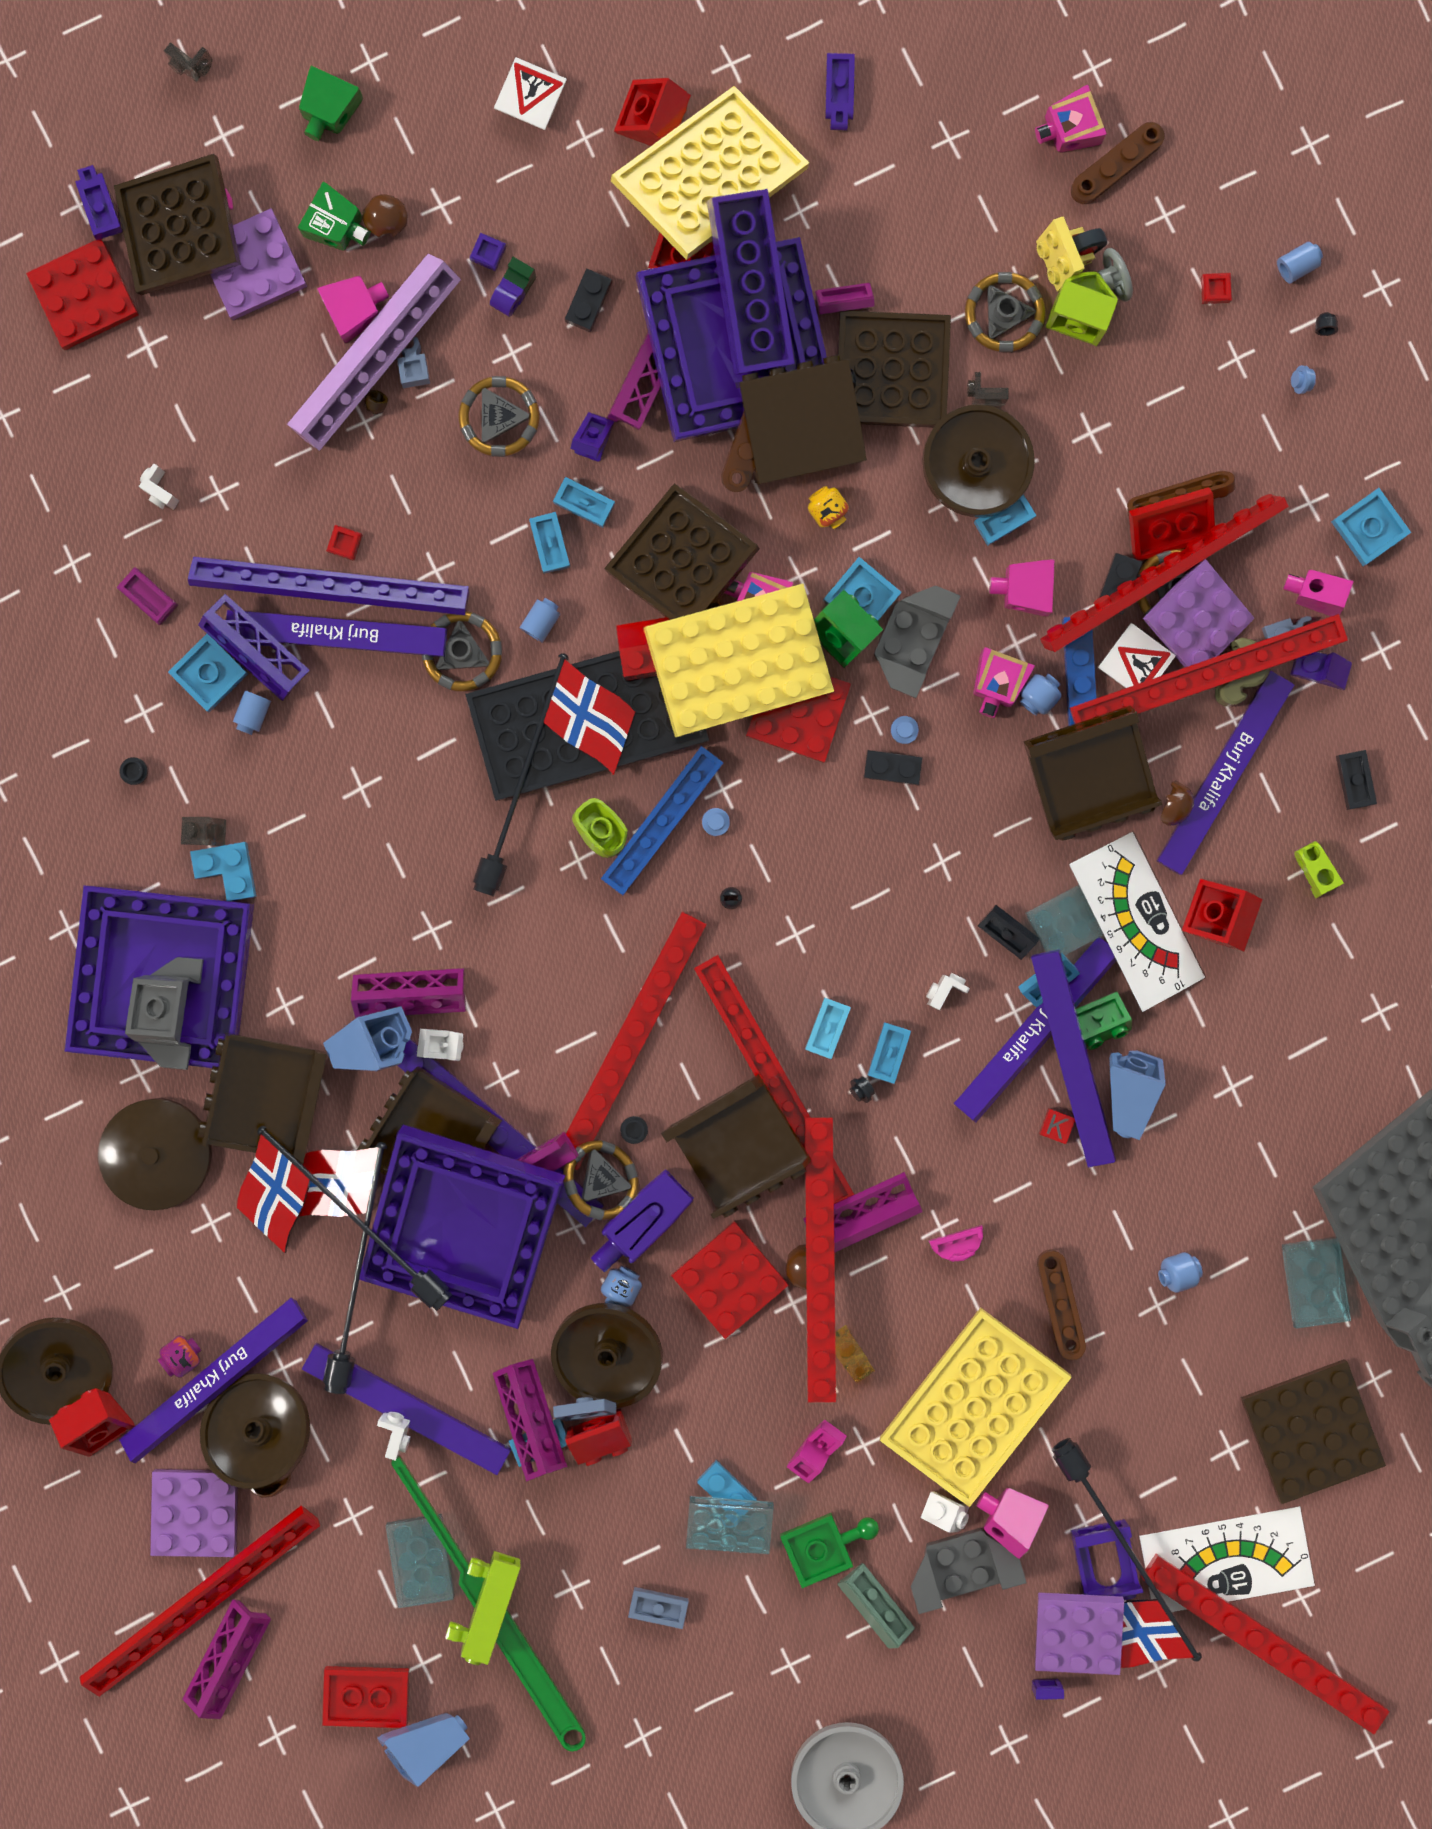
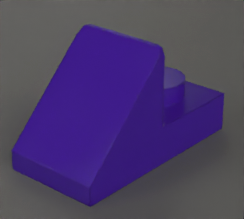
(592, 436)
(1323, 669)

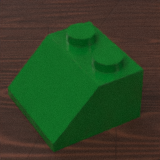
(845, 628)

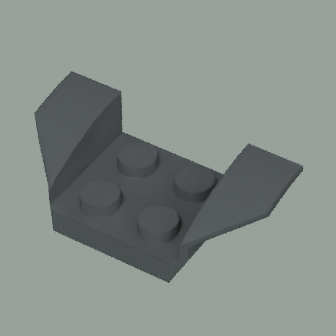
(913, 637)
(158, 1011)
(962, 1566)

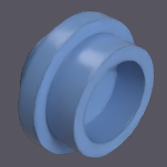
(1303, 379)
(904, 730)
(715, 822)

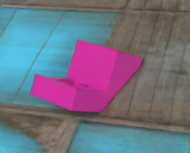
(815, 1451)

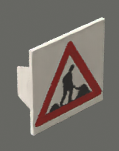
(530, 93)
(1136, 658)

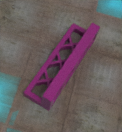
(630, 385)
(413, 1000)
(552, 1153)
(872, 1219)
(532, 1418)
(227, 1665)

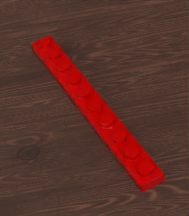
(1156, 576)
(1218, 670)
(635, 1031)
(759, 1054)
(820, 1261)
(199, 1601)
(1266, 1644)

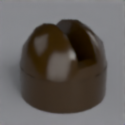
(375, 402)

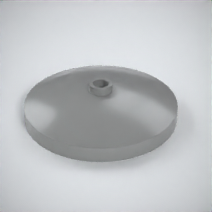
(855, 1802)

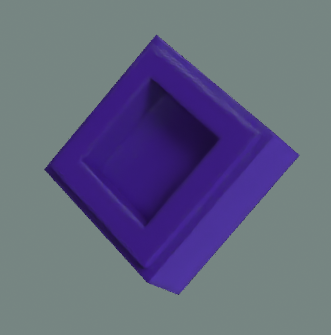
(488, 252)
(1047, 1689)

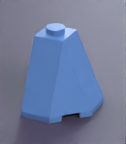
(370, 1041)
(1135, 1090)
(424, 1746)

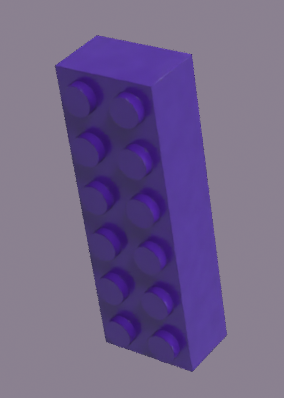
(750, 281)

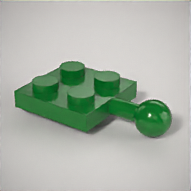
(819, 1548)

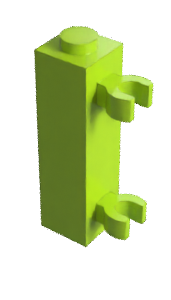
(490, 1607)

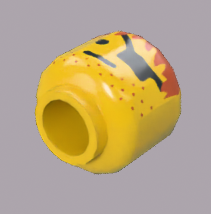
(828, 507)

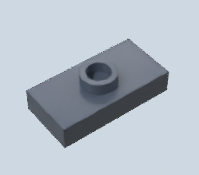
(584, 1409)
(658, 1608)

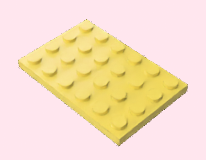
(710, 155)
(738, 660)
(975, 1407)

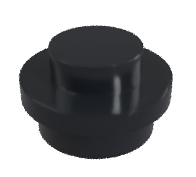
(133, 771)
(861, 1089)
(634, 1129)

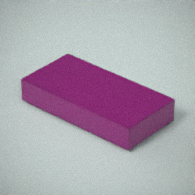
(844, 298)
(147, 596)

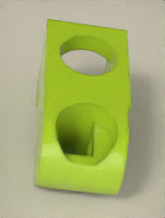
(1318, 869)

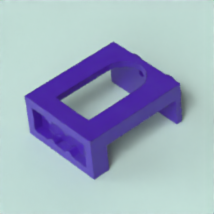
(1128, 1583)

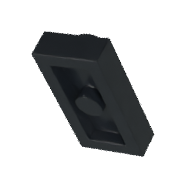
(588, 300)
(1120, 571)
(892, 767)
(1356, 779)
(1008, 932)

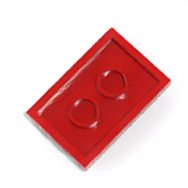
(1171, 523)
(365, 1697)

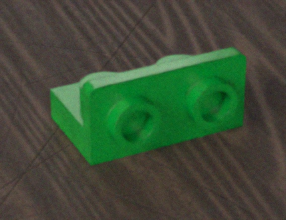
(1104, 1020)

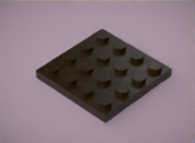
(177, 224)
(897, 365)
(681, 556)
(1313, 1431)

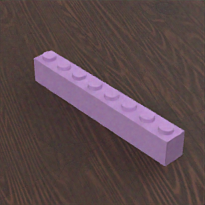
(374, 351)

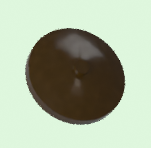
(978, 460)
(153, 1154)
(607, 1354)
(52, 1366)
(255, 1432)

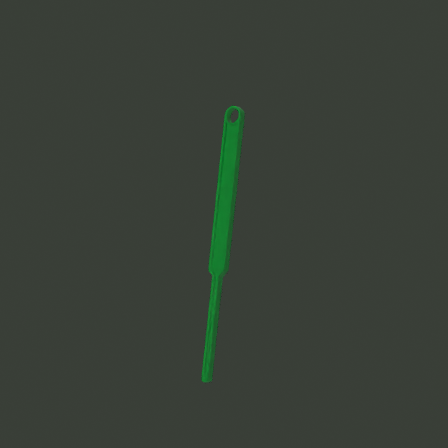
(510, 1637)

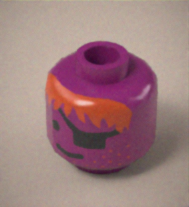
(179, 1356)

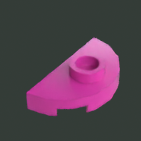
(958, 1245)

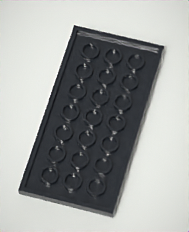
(510, 712)

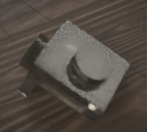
(181, 62)
(986, 396)
(203, 831)

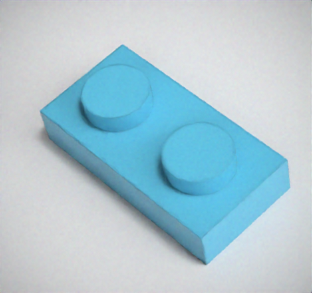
(827, 1028)

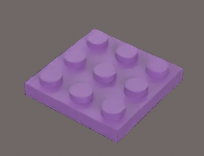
(266, 267)
(1198, 616)
(193, 1514)
(1079, 1633)

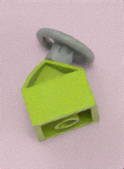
(1087, 300)

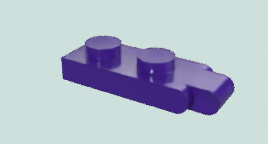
(839, 89)
(97, 203)

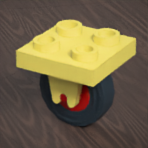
(1068, 251)

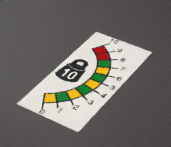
(1137, 921)
(1238, 1555)

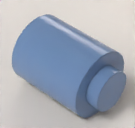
(1299, 262)
(540, 619)
(251, 712)

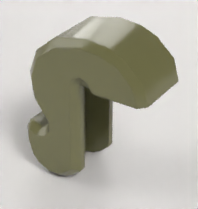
(1231, 692)

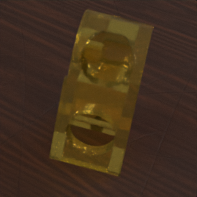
(852, 1355)

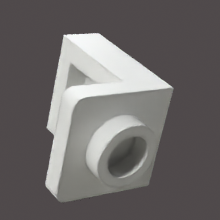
(159, 496)
(939, 992)
(440, 1044)
(399, 1426)
(945, 1513)

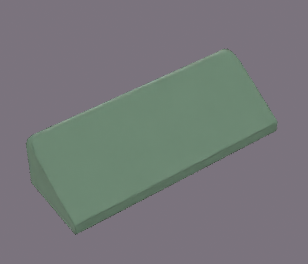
(876, 1606)

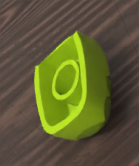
(600, 828)

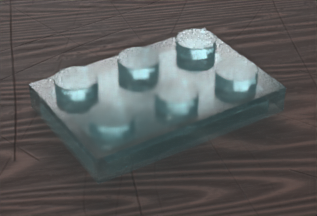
(1065, 922)
(1316, 1282)
(729, 1525)
(418, 1563)

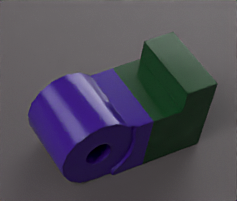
(513, 287)

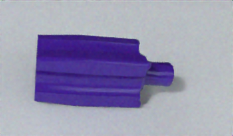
(643, 1220)

